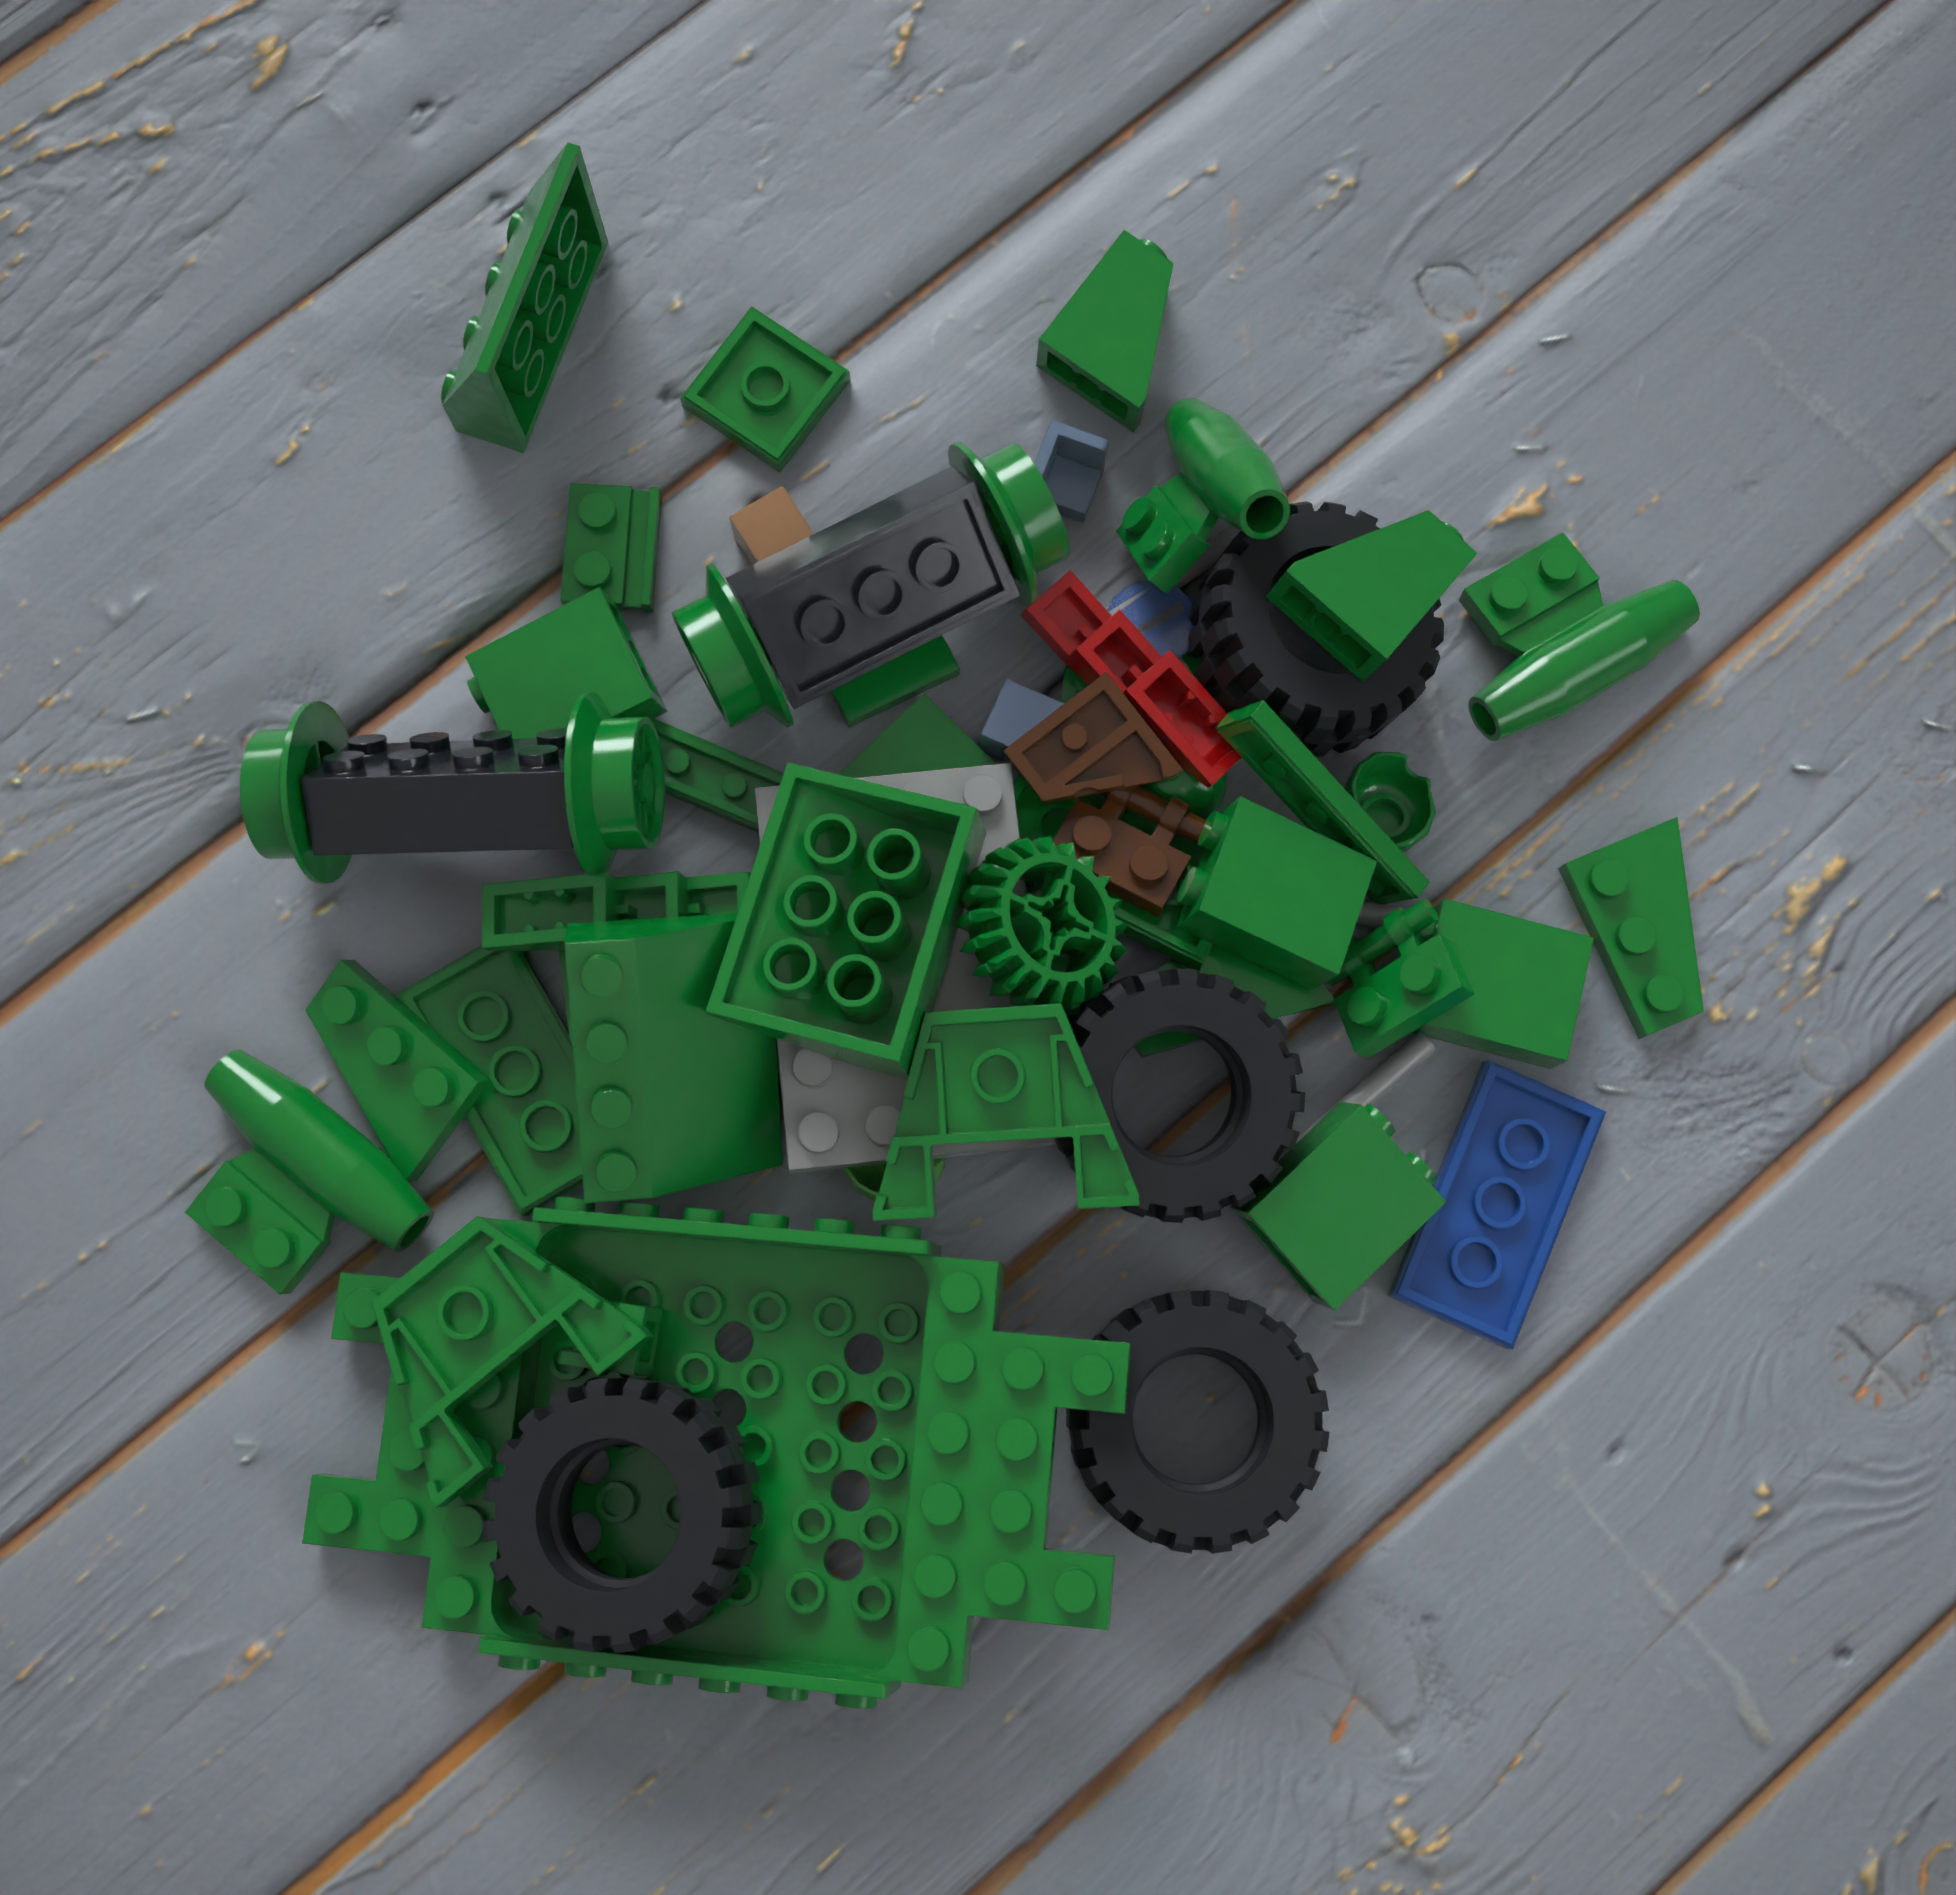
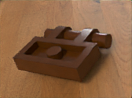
(1140, 865)

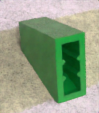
(1110, 330)
(1372, 589)

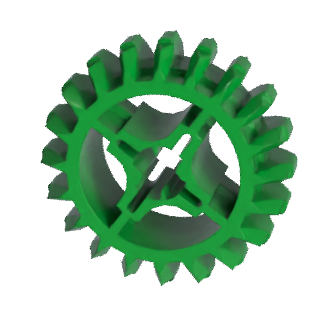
(1022, 935)

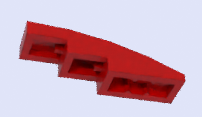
(1156, 685)

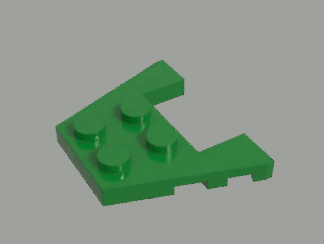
(1000, 1080)
(467, 1319)

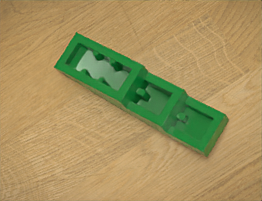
(536, 911)

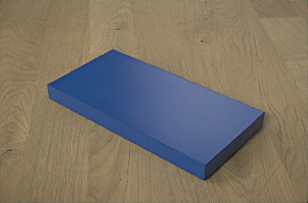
(1505, 1200)

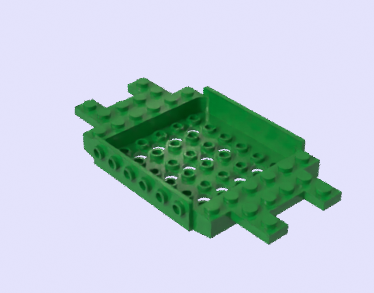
(950, 1468)

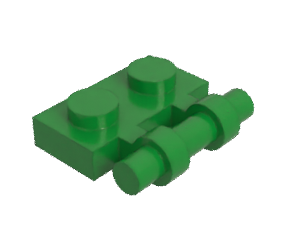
(1405, 992)

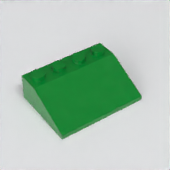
(528, 308)
(848, 918)
(657, 1079)

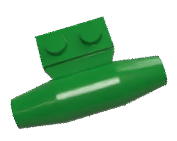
(1219, 477)
(1565, 639)
(303, 1170)

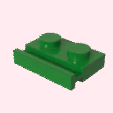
(612, 544)

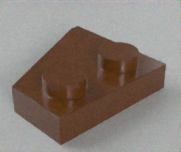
(1091, 748)

